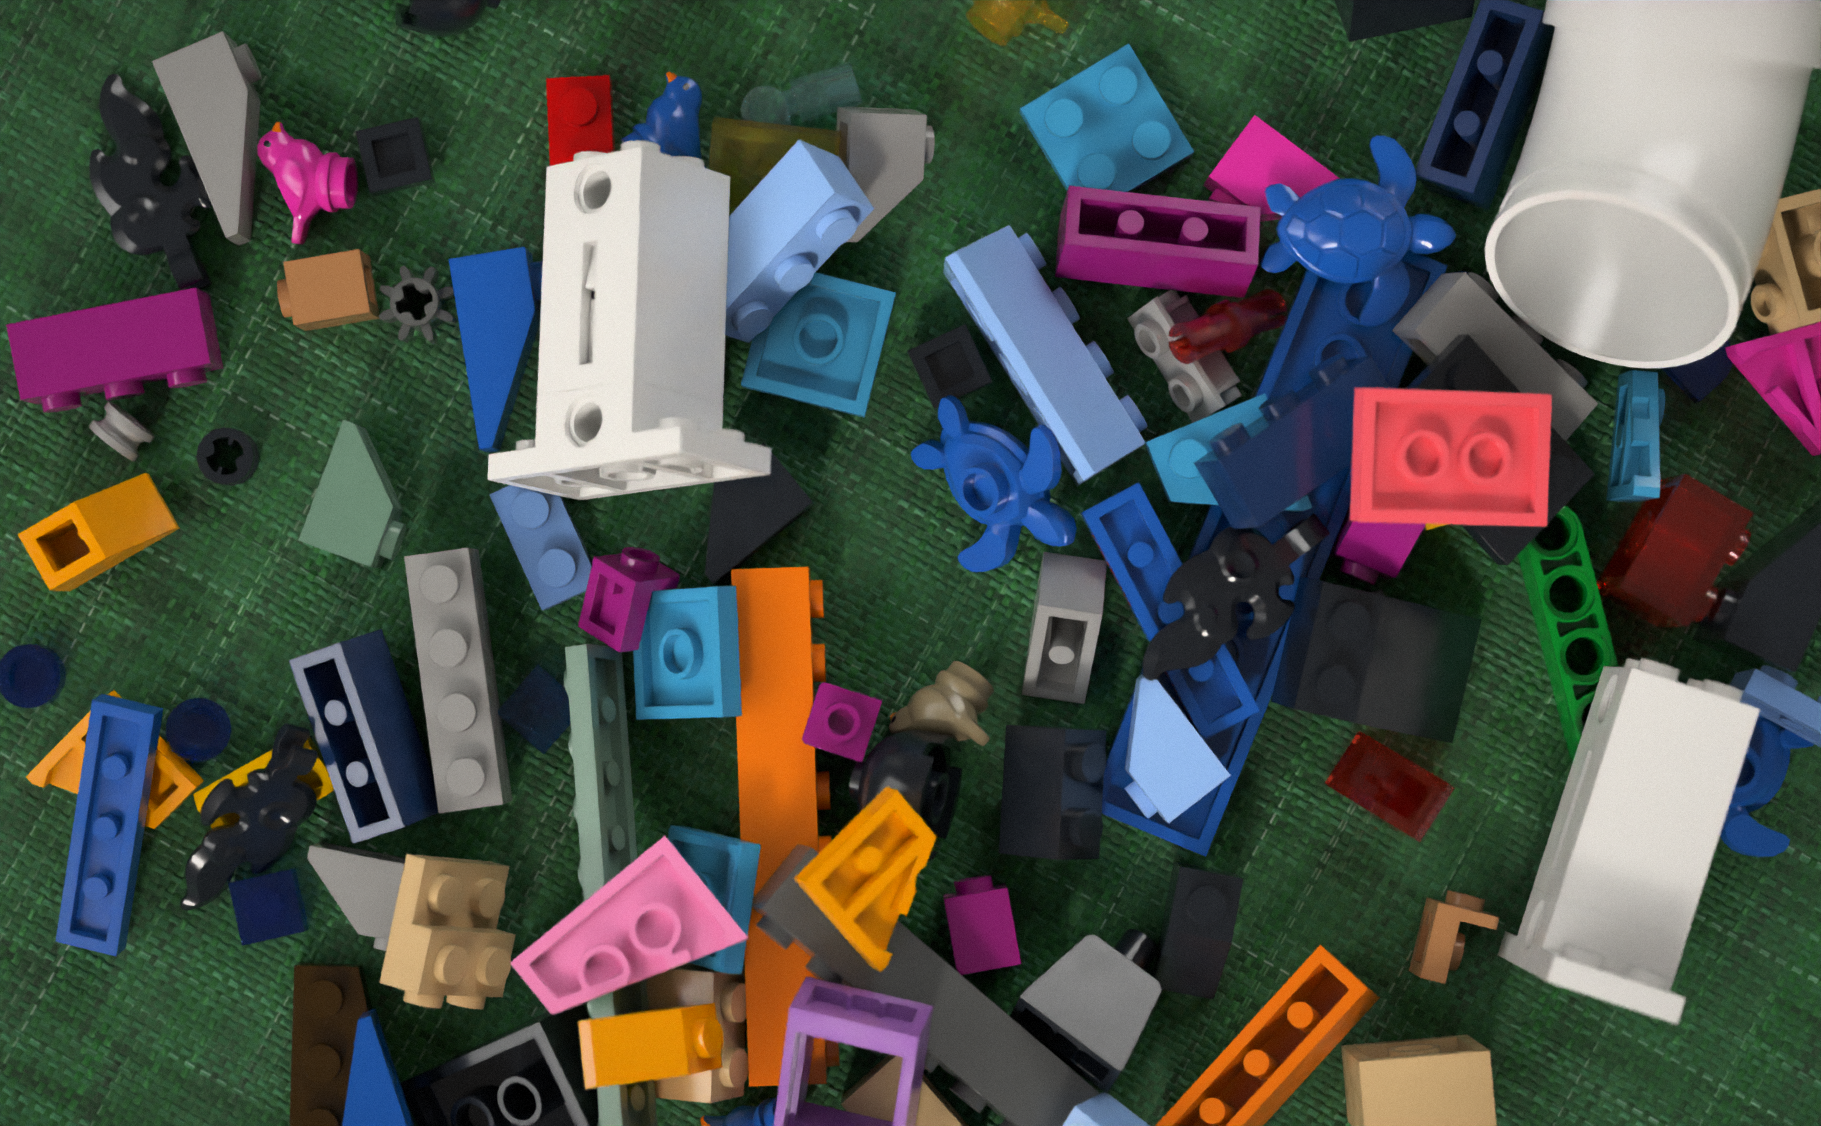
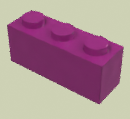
(1157, 241)
(115, 349)

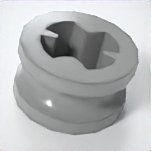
(121, 431)

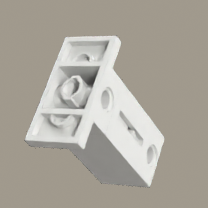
(631, 331)
(1634, 837)

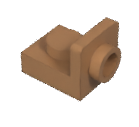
(1438, 942)

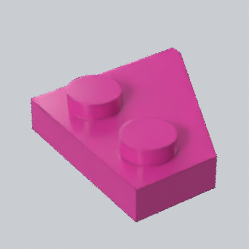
(1788, 377)

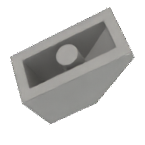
(884, 155)
(1064, 627)
(362, 885)

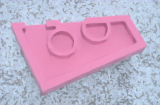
(628, 931)

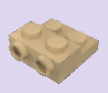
(1790, 266)
(448, 933)

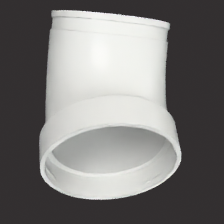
(1652, 172)

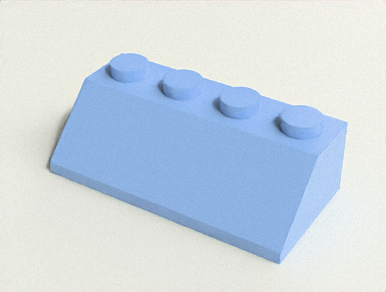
(1043, 352)

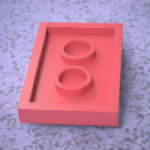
(1450, 457)

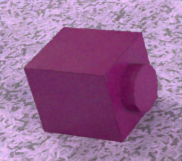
(981, 925)

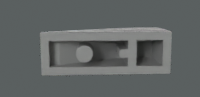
(219, 119)

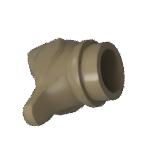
(948, 705)

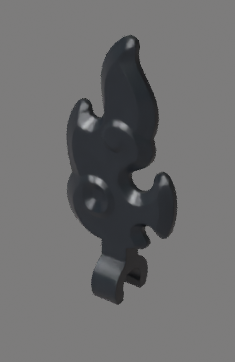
(128, 185)
(1210, 585)
(269, 815)

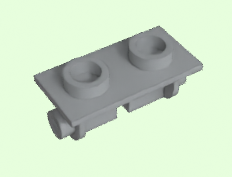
(1194, 387)

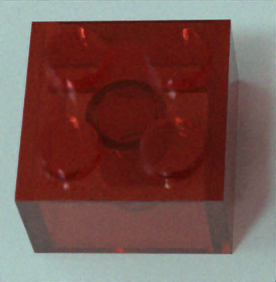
(1675, 553)

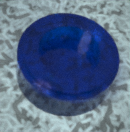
(31, 676)

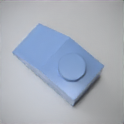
(1166, 755)

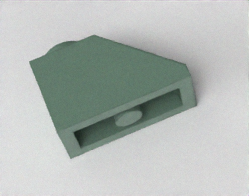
(355, 503)

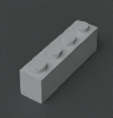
(458, 679)

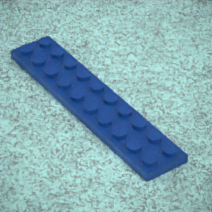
(1317, 327)

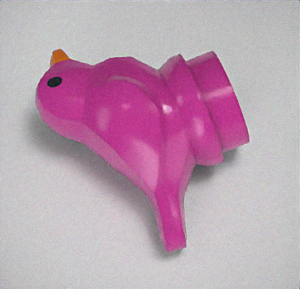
(307, 177)

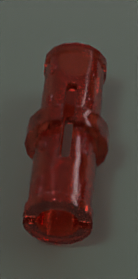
(1227, 326)

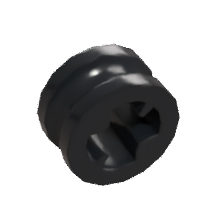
(209, 450)

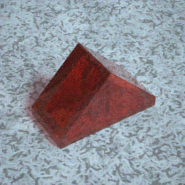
(1389, 786)

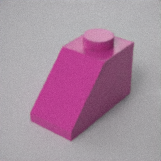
(1261, 159)

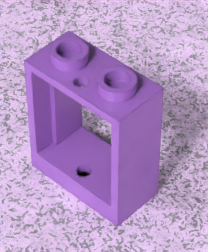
(859, 1020)

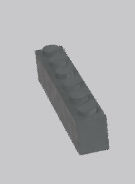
(968, 1034)

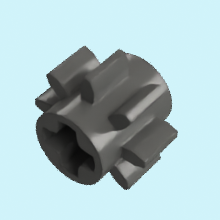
(401, 298)

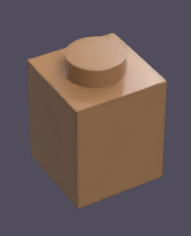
(328, 290)

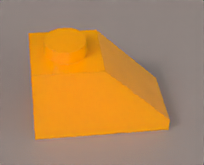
(650, 1044)

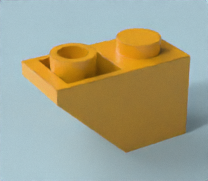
(98, 532)

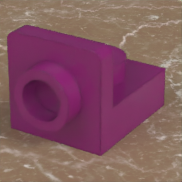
(620, 596)
(841, 721)

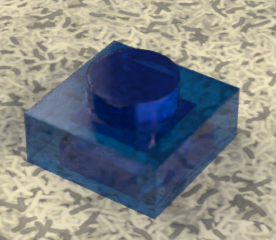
(268, 906)

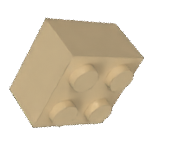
(1419, 1083)

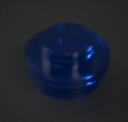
(198, 730)

